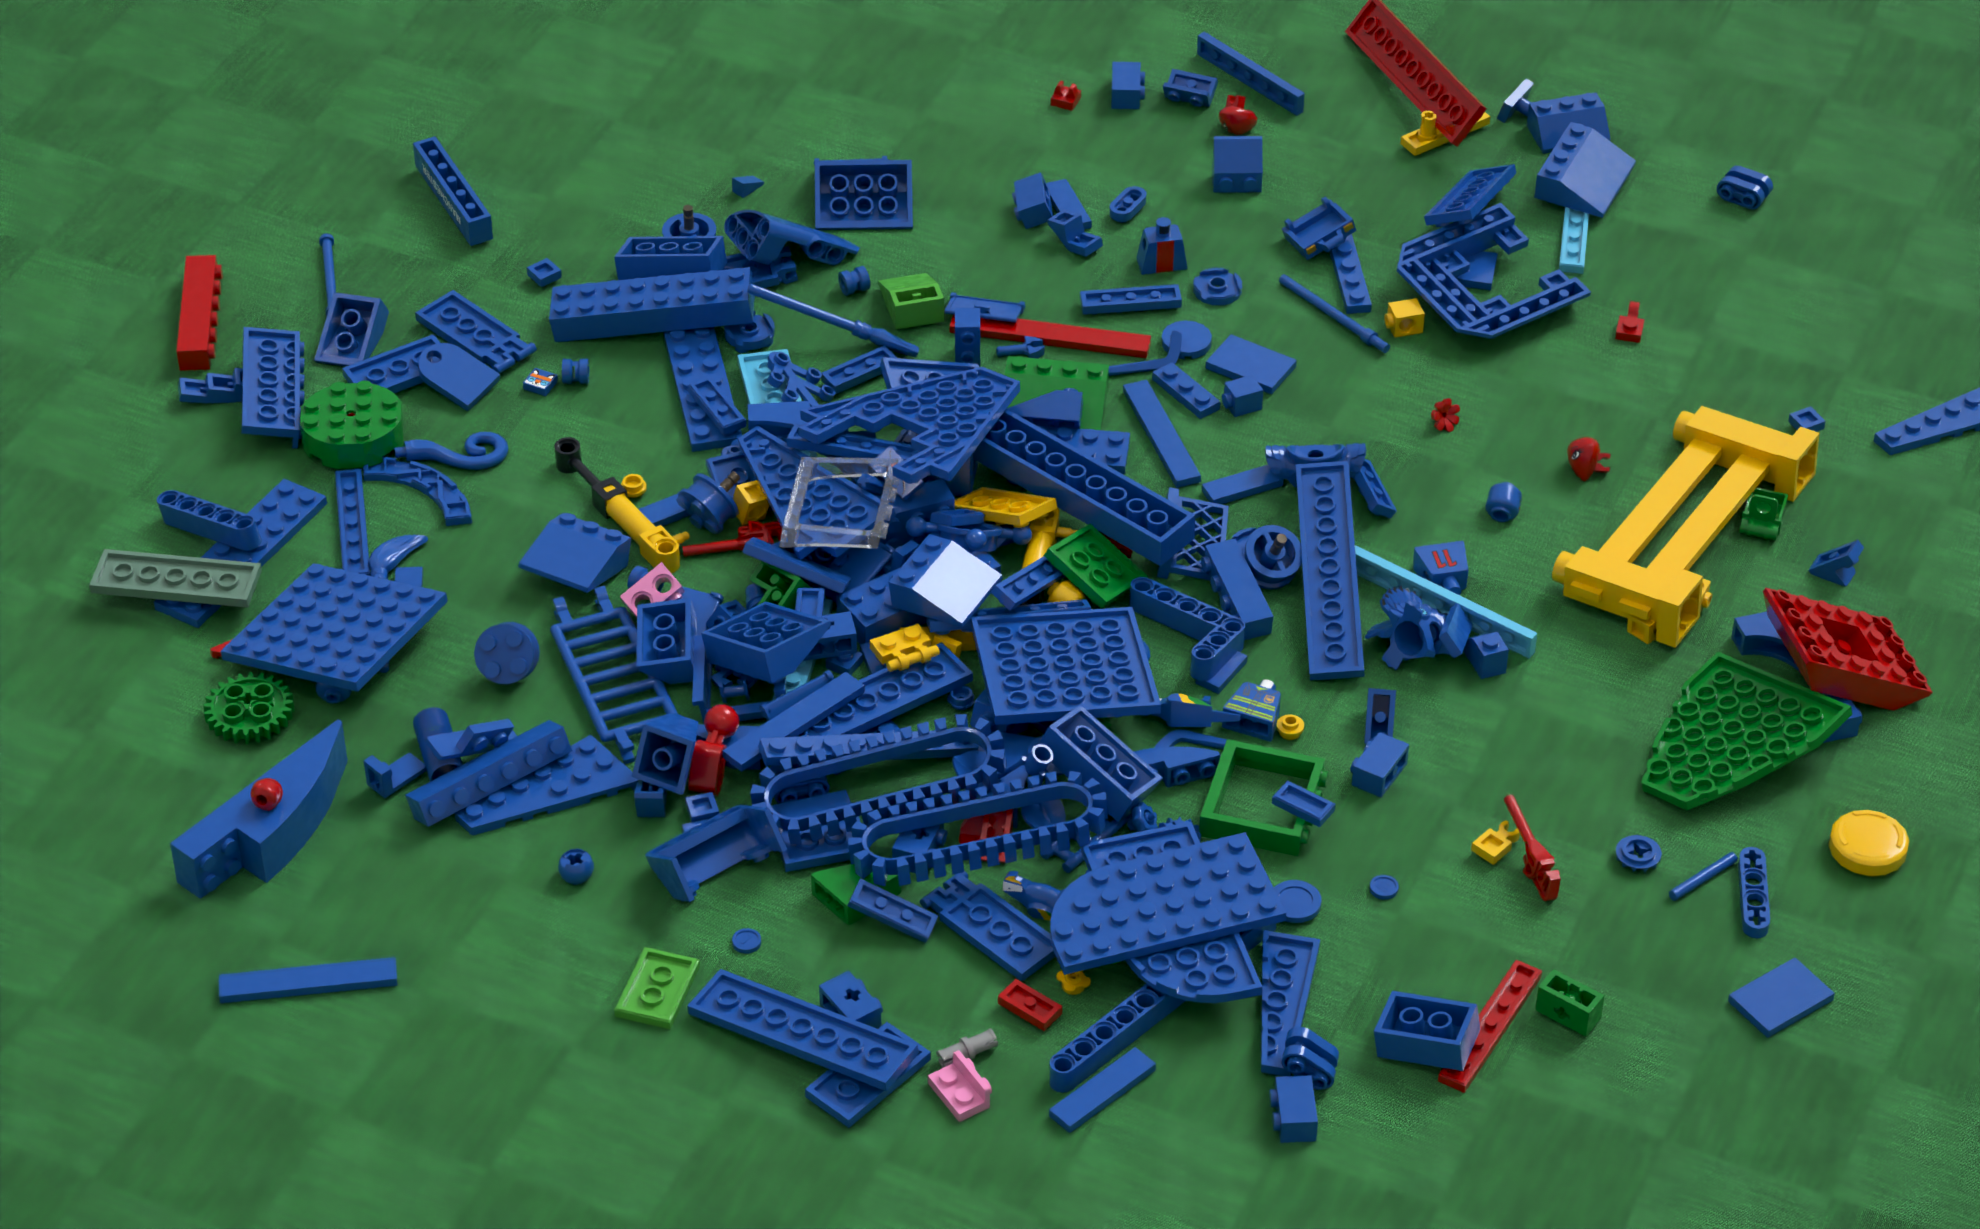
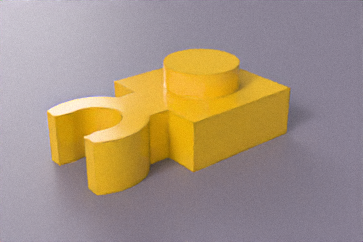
(1494, 844)

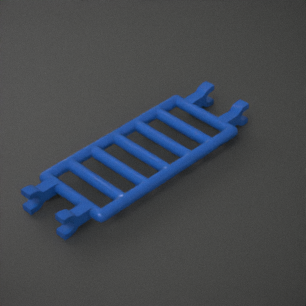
(582, 682)

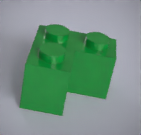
(777, 584)

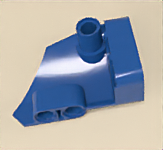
(763, 237)

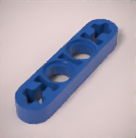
(1756, 892)

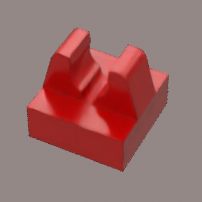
(1066, 97)

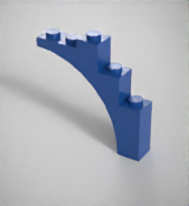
(781, 417)

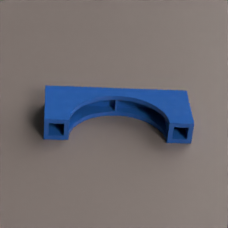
(1757, 636)

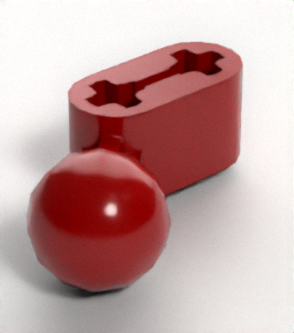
(707, 758)

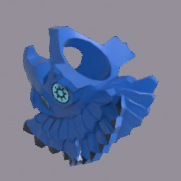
(1411, 627)

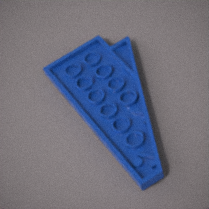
(827, 502)

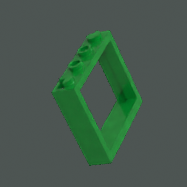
(1268, 759)

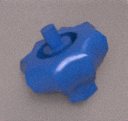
(1142, 818)

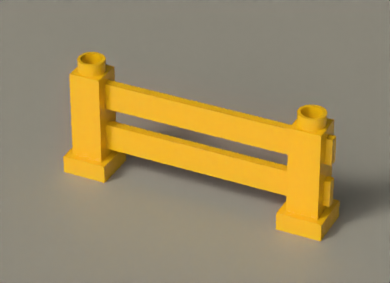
(1666, 587)

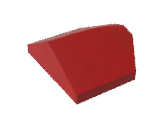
(987, 826)

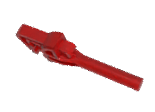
(755, 529)
(1537, 859)

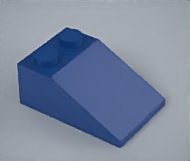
(351, 329)

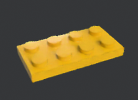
(1007, 506)

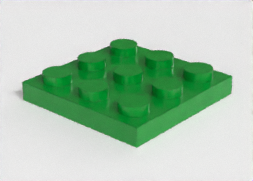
(1094, 565)

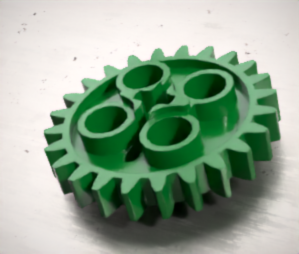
(248, 708)

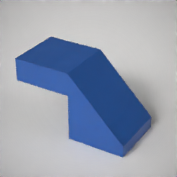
(1070, 231)

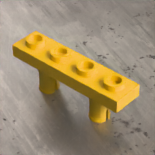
(1429, 136)

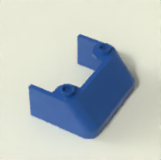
(713, 847)

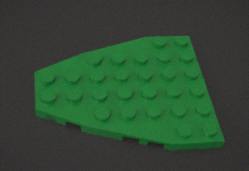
(1734, 730)

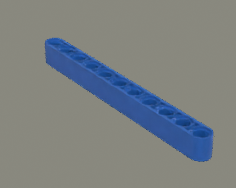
(1120, 1029)

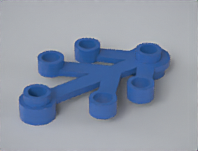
(781, 365)

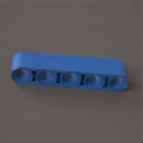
(209, 520)

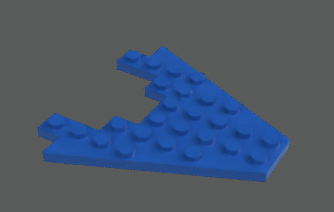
(946, 412)

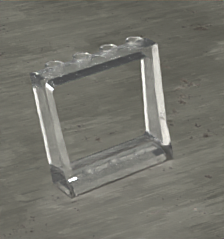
(817, 468)

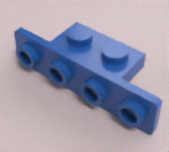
(473, 740)

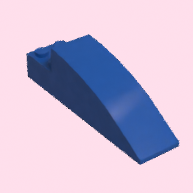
(261, 839)

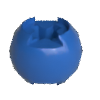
(576, 866)

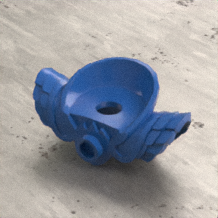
(1283, 459)

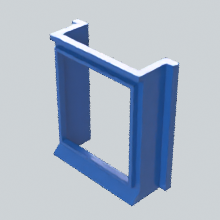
(703, 685)

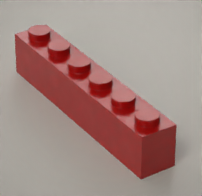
(198, 312)

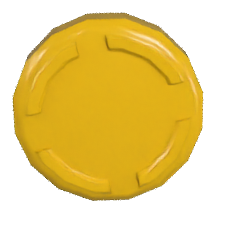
(1868, 842)

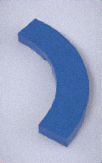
(427, 480)

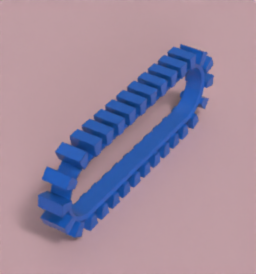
(986, 773)
(864, 836)

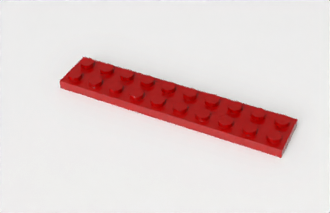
(1415, 70)

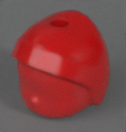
(266, 793)

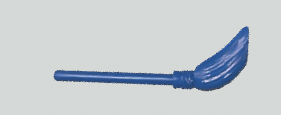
(861, 330)
(389, 555)

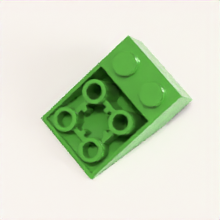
(913, 300)

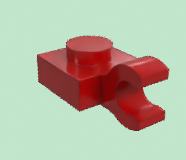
(1630, 326)

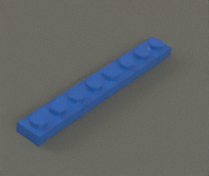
(784, 747)

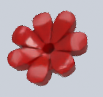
(1445, 415)

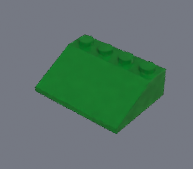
(1046, 375)

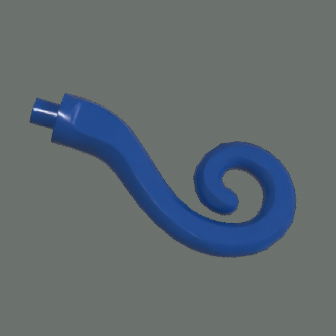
(478, 460)

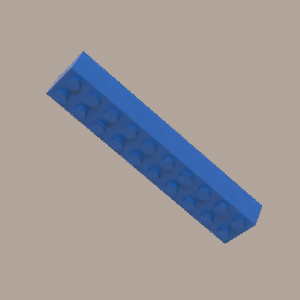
(1086, 488)

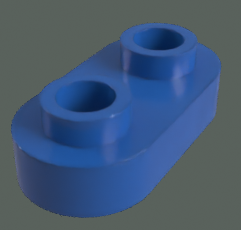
(1127, 204)

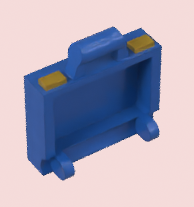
(1319, 229)

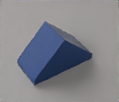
(650, 800)

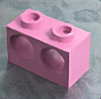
(648, 586)

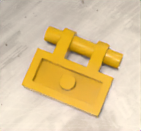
(904, 648)

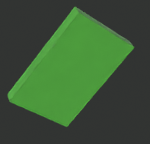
(657, 988)

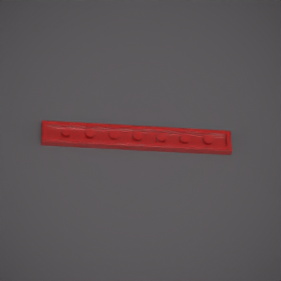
(1066, 336)

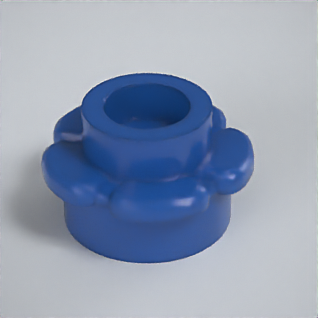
(961, 698)

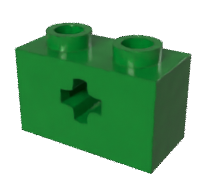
(1569, 1002)

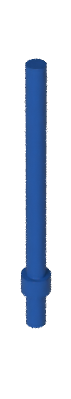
(1366, 335)

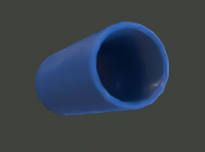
(423, 721)

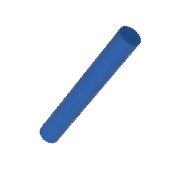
(1703, 876)

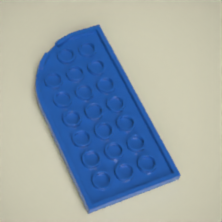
(1162, 903)

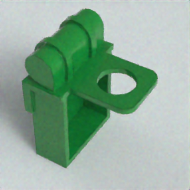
(1764, 514)

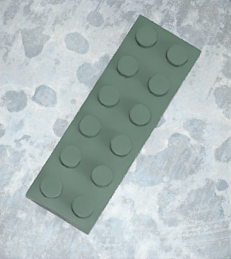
(175, 578)

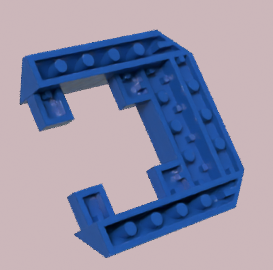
(1439, 257)

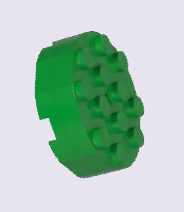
(351, 424)

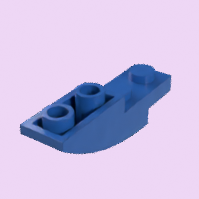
(1181, 764)

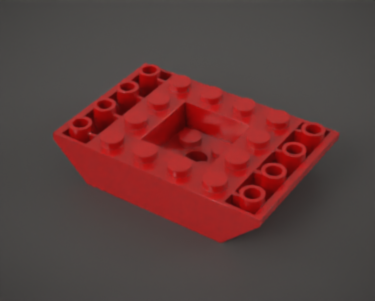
(1846, 651)

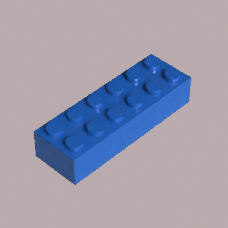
(873, 609)

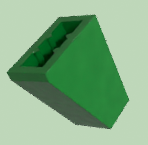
(836, 885)

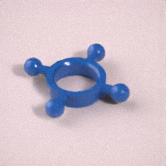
(973, 537)

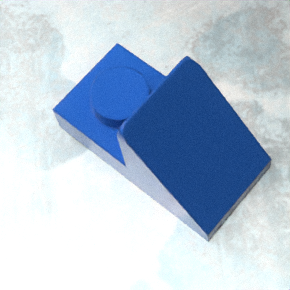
(1838, 563)

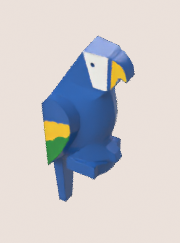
(1186, 711)
(1035, 896)

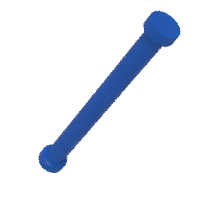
(326, 242)

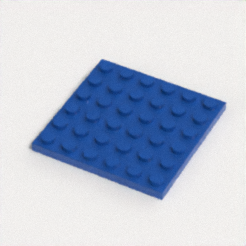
(334, 627)
(1055, 661)

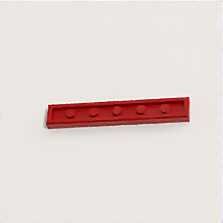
(1494, 1022)

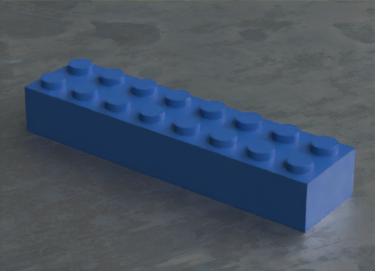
(651, 304)

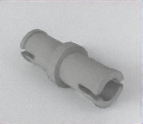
(968, 1047)

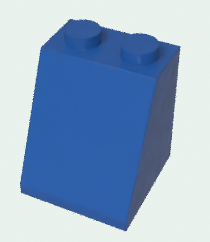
(666, 752)

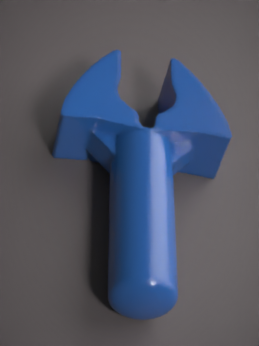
(1031, 347)

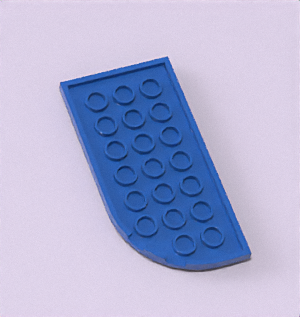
(1196, 972)

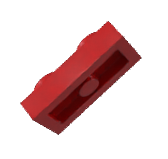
(1029, 1004)

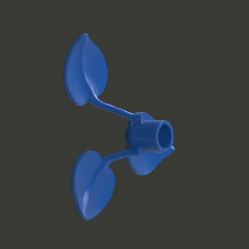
(1036, 763)

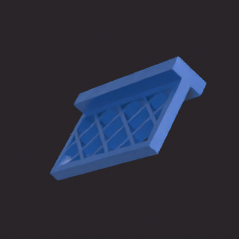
(1201, 509)

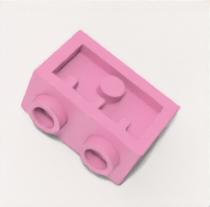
(961, 1087)

